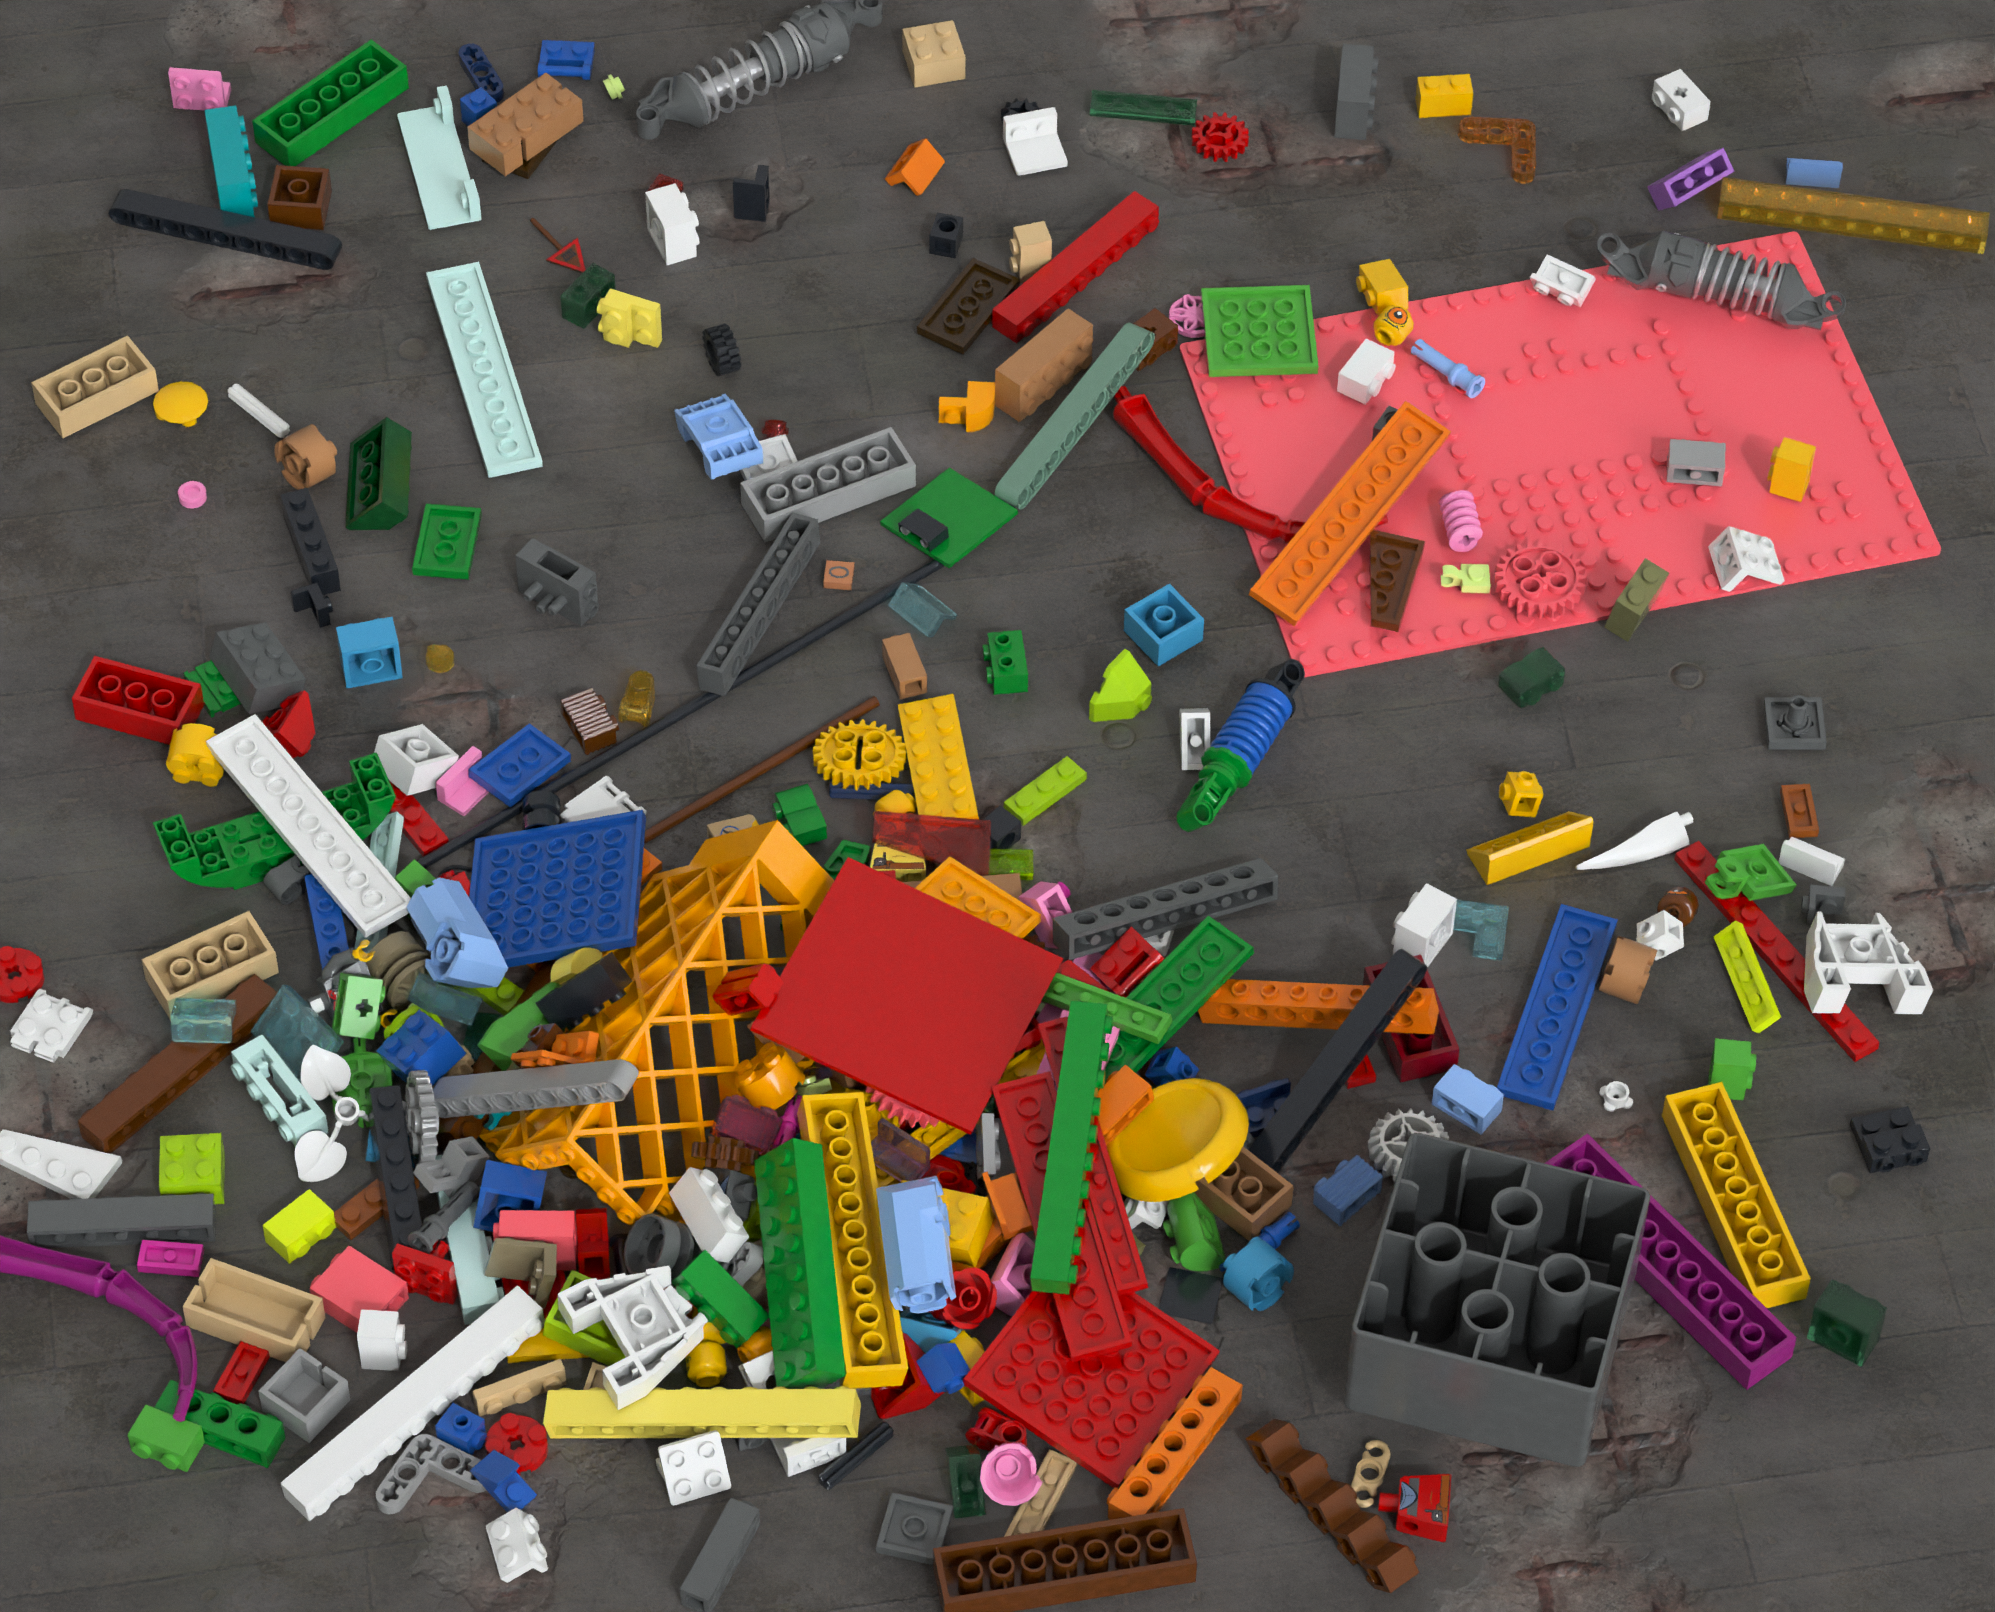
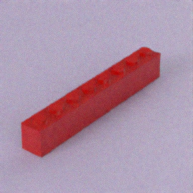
(1075, 267)

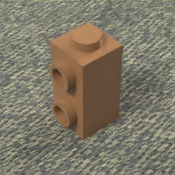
(904, 666)

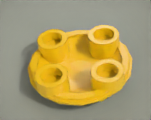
(180, 403)

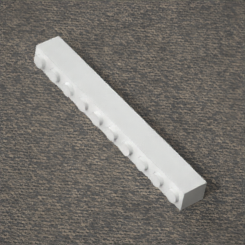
(413, 1403)

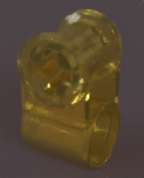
(638, 698)

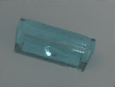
(920, 608)

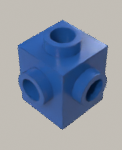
(1169, 1066)

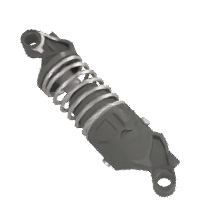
(1696, 268)

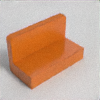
(916, 166)
(1008, 1205)

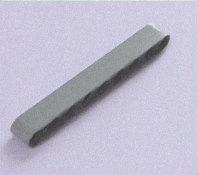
(534, 1088)

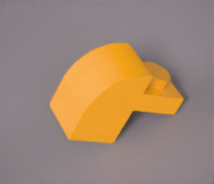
(974, 411)

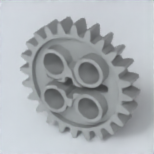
(421, 1117)

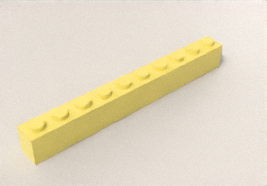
(694, 1411)

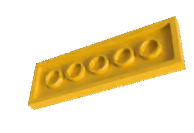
(937, 758)

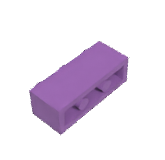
(1690, 179)

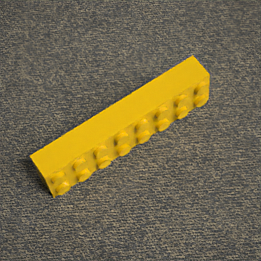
(1735, 1195)

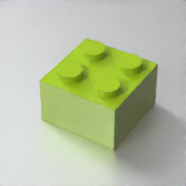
(192, 1165)

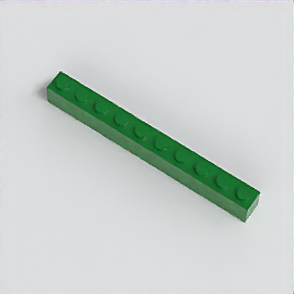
(1069, 1148)

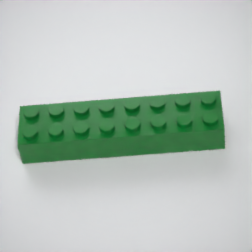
(799, 1266)

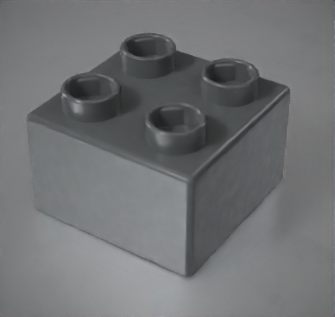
(1495, 1299)

